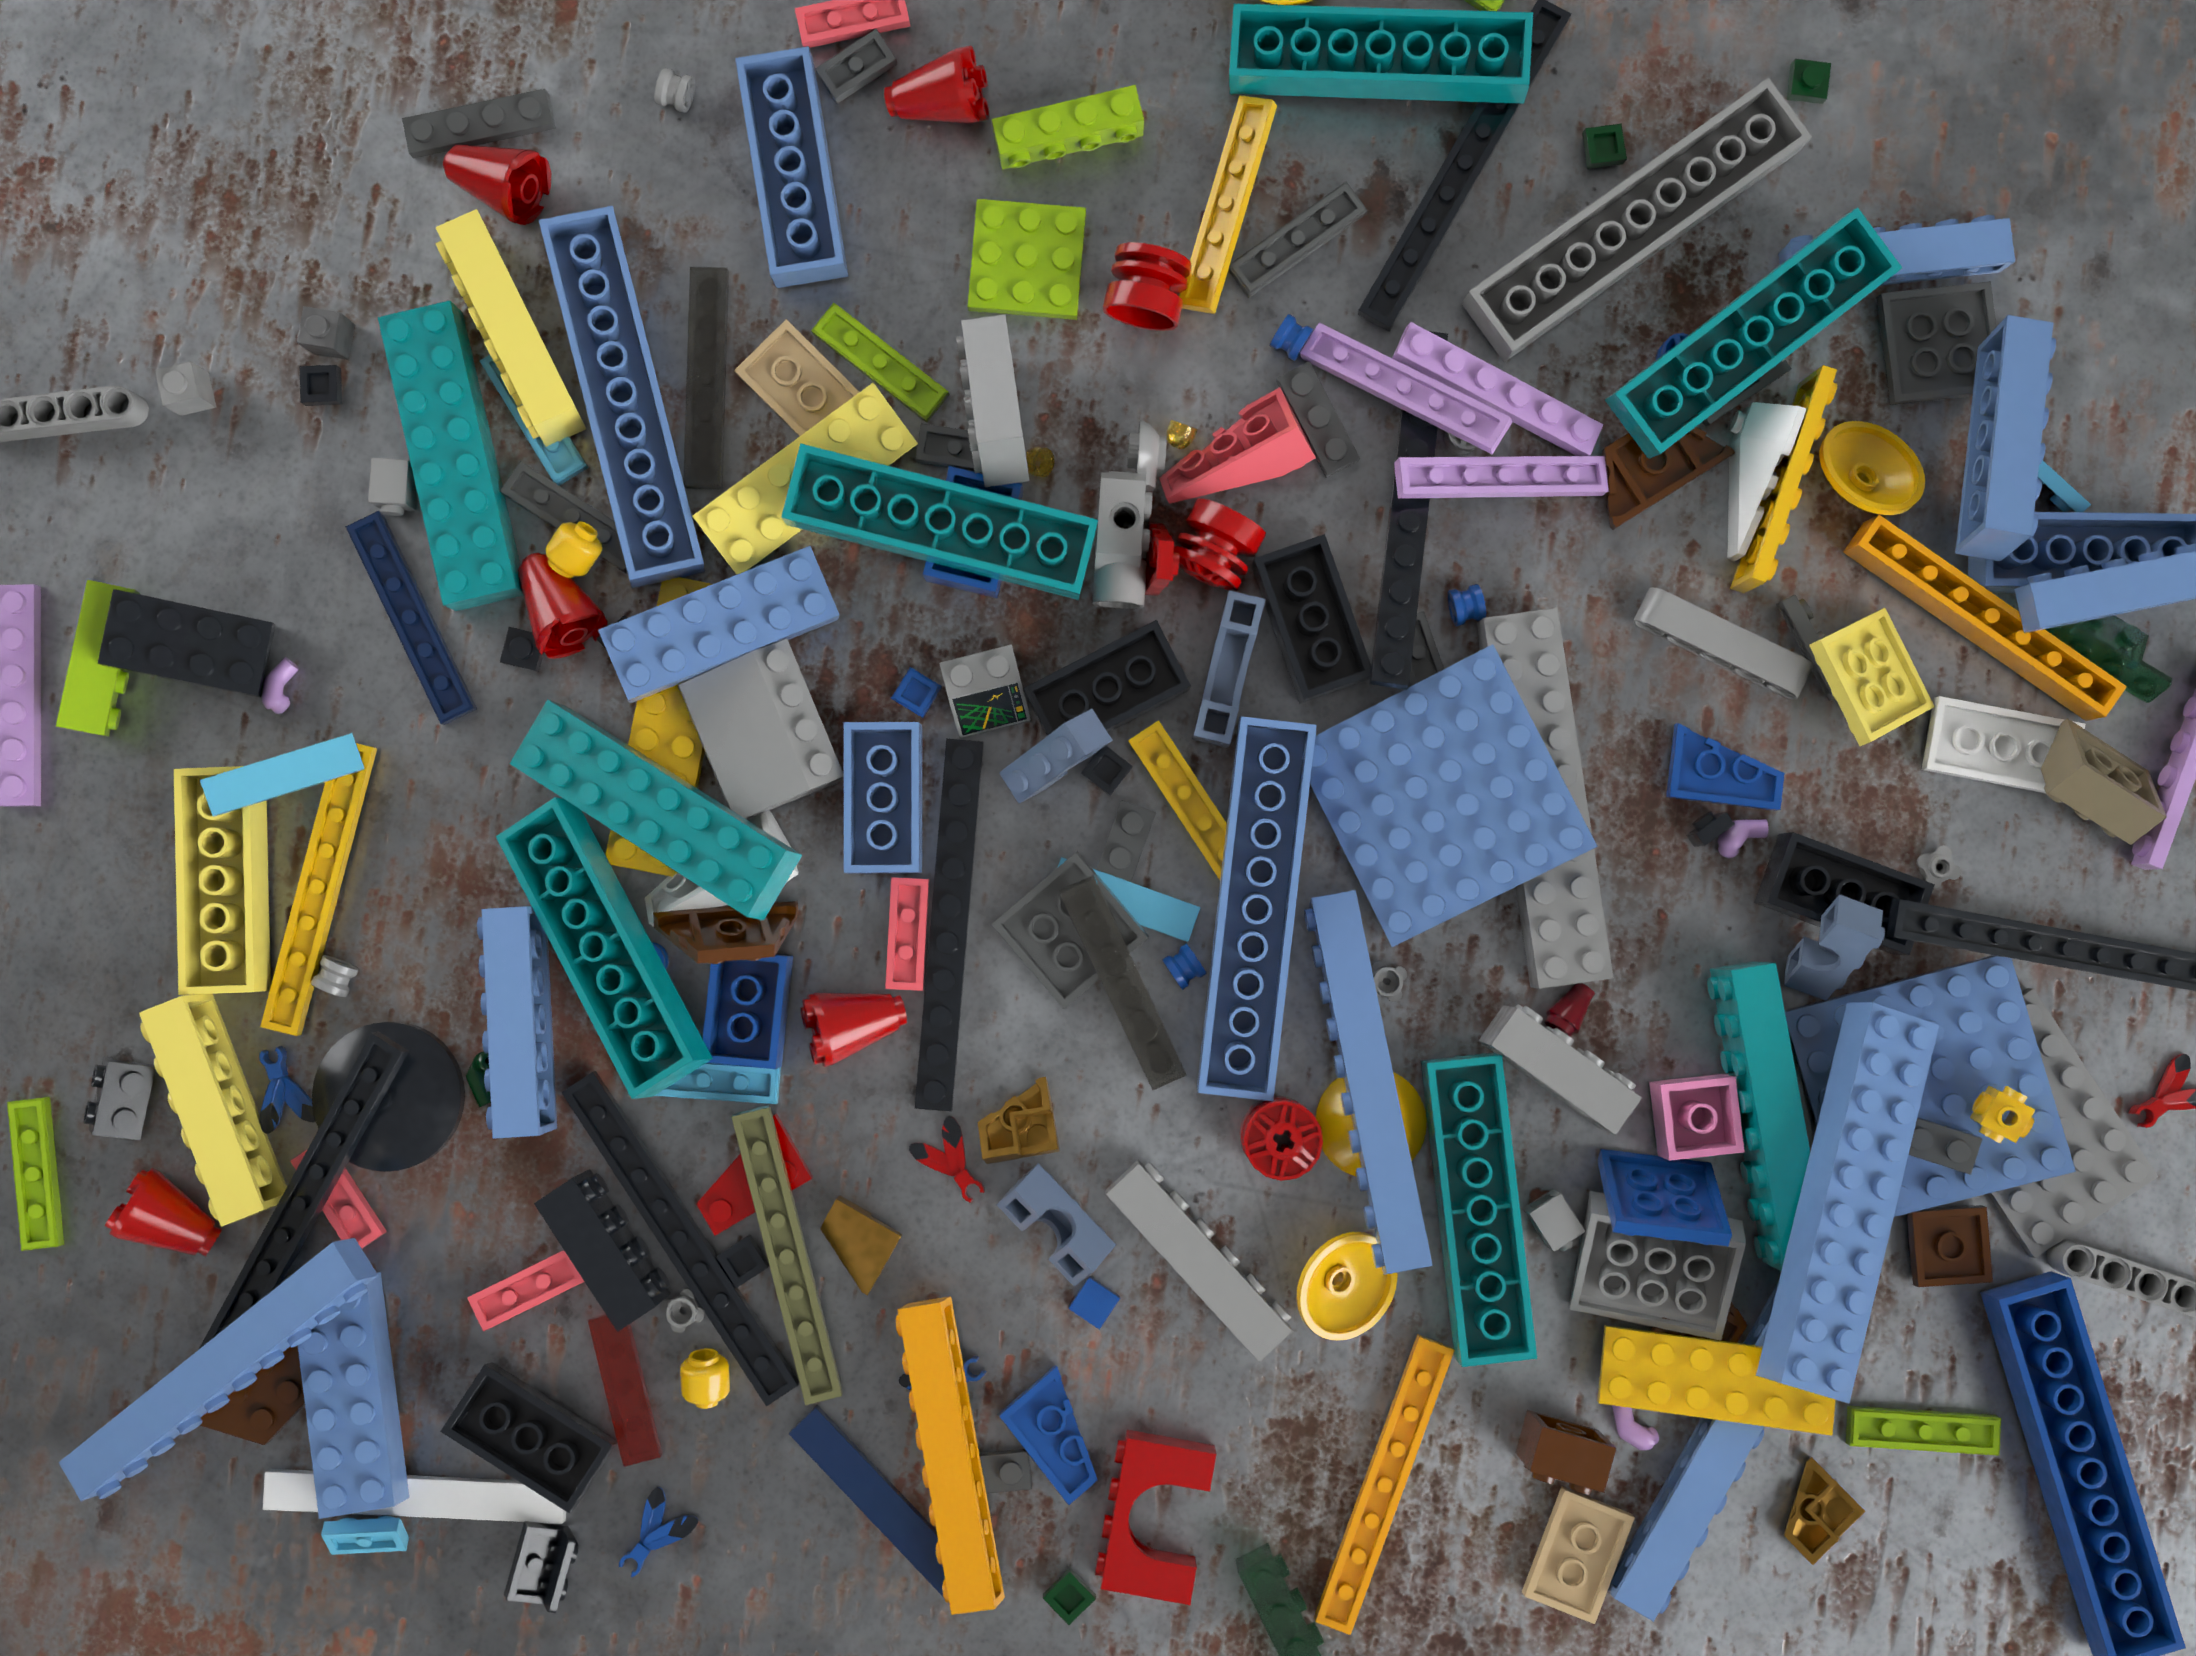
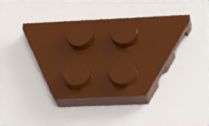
(1641, 482)
(725, 933)
(265, 1405)

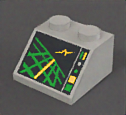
(985, 691)

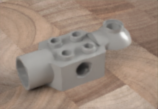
(1127, 496)

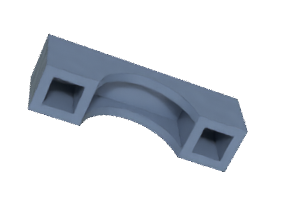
(1228, 669)

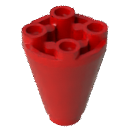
(941, 90)
(849, 1022)
(162, 1217)

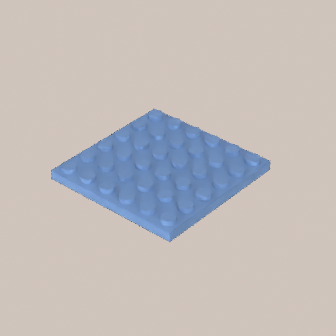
(1445, 796)
(1979, 1044)

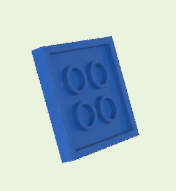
(1663, 1198)

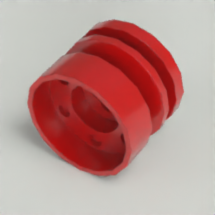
(1147, 286)
(1220, 538)
(1273, 1117)

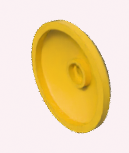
(1872, 468)
(1336, 1125)
(1342, 1289)

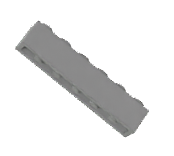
(1199, 1260)

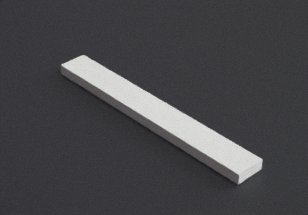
(428, 1498)

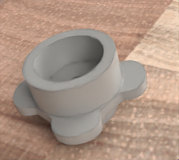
(1928, 862)
(1396, 977)
(680, 1321)

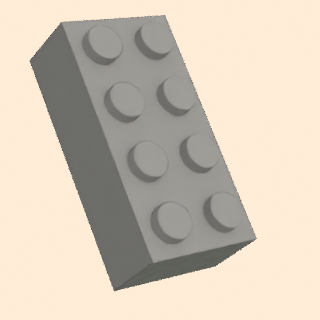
(992, 401)
(1561, 1070)

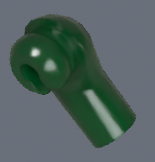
(475, 1078)

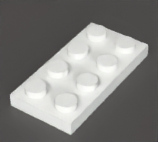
(1989, 743)

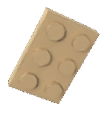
(795, 379)
(1578, 1555)

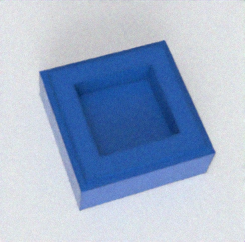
(916, 692)
(1094, 1302)

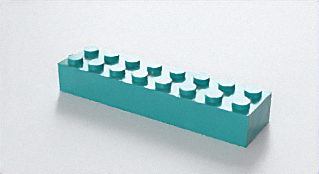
(1380, 53)
(1753, 333)
(452, 455)
(939, 521)
(656, 810)
(603, 948)
(1769, 1098)
(1478, 1209)

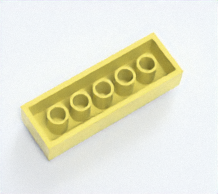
(507, 329)
(747, 517)
(220, 892)
(213, 1106)

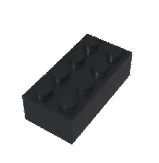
(1312, 618)
(186, 643)
(1113, 681)
(1810, 875)
(604, 1248)
(529, 1436)

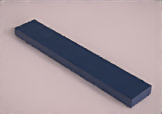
(411, 617)
(871, 1492)

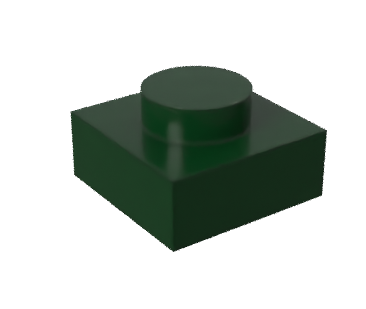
(1808, 81)
(1604, 146)
(1069, 1596)

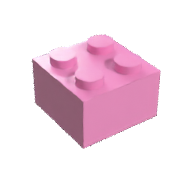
(1696, 1117)

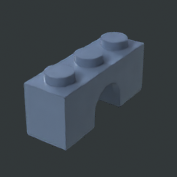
(1055, 755)
(1845, 938)
(1079, 1239)

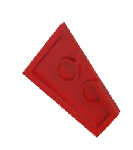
(1161, 560)
(730, 1196)

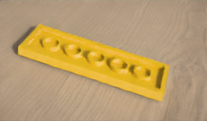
(1759, 561)
(1703, 1381)

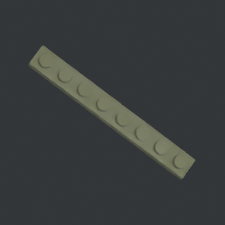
(787, 1254)

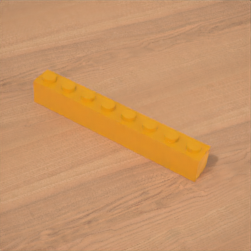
(1983, 619)
(950, 1456)

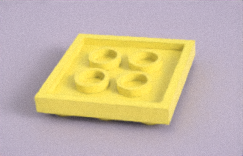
(1872, 676)

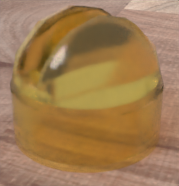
(1180, 435)
(1042, 455)

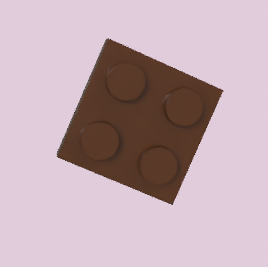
(1950, 1246)

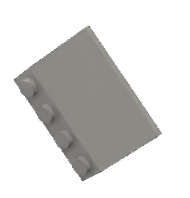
(761, 730)
(1654, 1277)

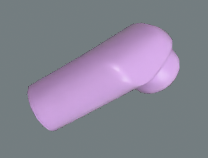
(274, 683)
(1734, 837)
(1633, 1433)

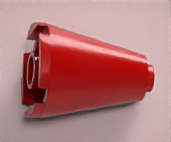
(501, 178)
(557, 609)

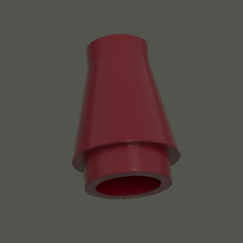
(1570, 1009)

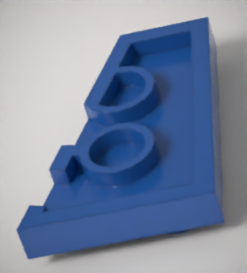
(1715, 774)
(1049, 1434)

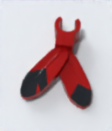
(2169, 1093)
(950, 1162)

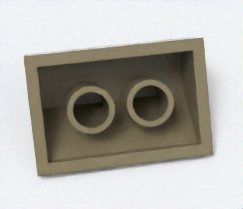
(2101, 784)

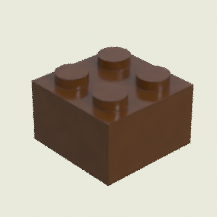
(1565, 1452)

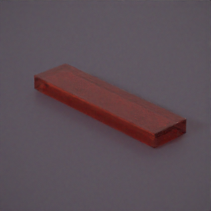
(625, 1391)

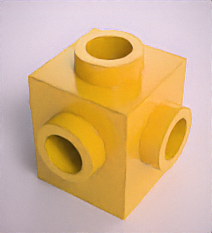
(1989, 1110)

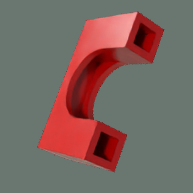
(1127, 1562)

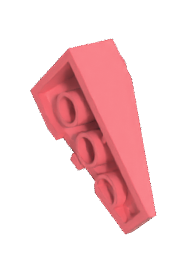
(1254, 449)

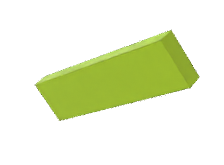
(880, 362)
(35, 1173)
(1923, 1430)

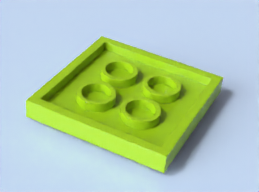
(1026, 259)

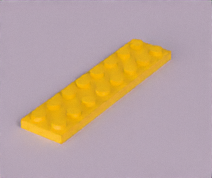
(668, 737)

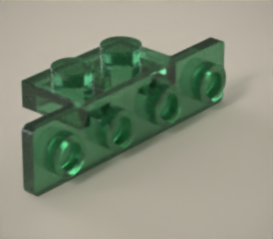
(2118, 651)

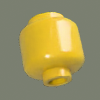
(573, 549)
(705, 1378)

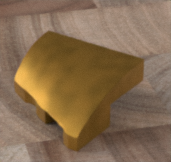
(1020, 1127)
(859, 1241)
(1819, 1513)

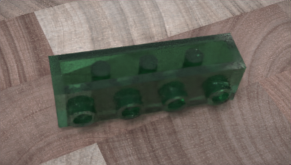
(1278, 1604)

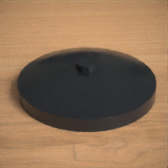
(418, 1108)

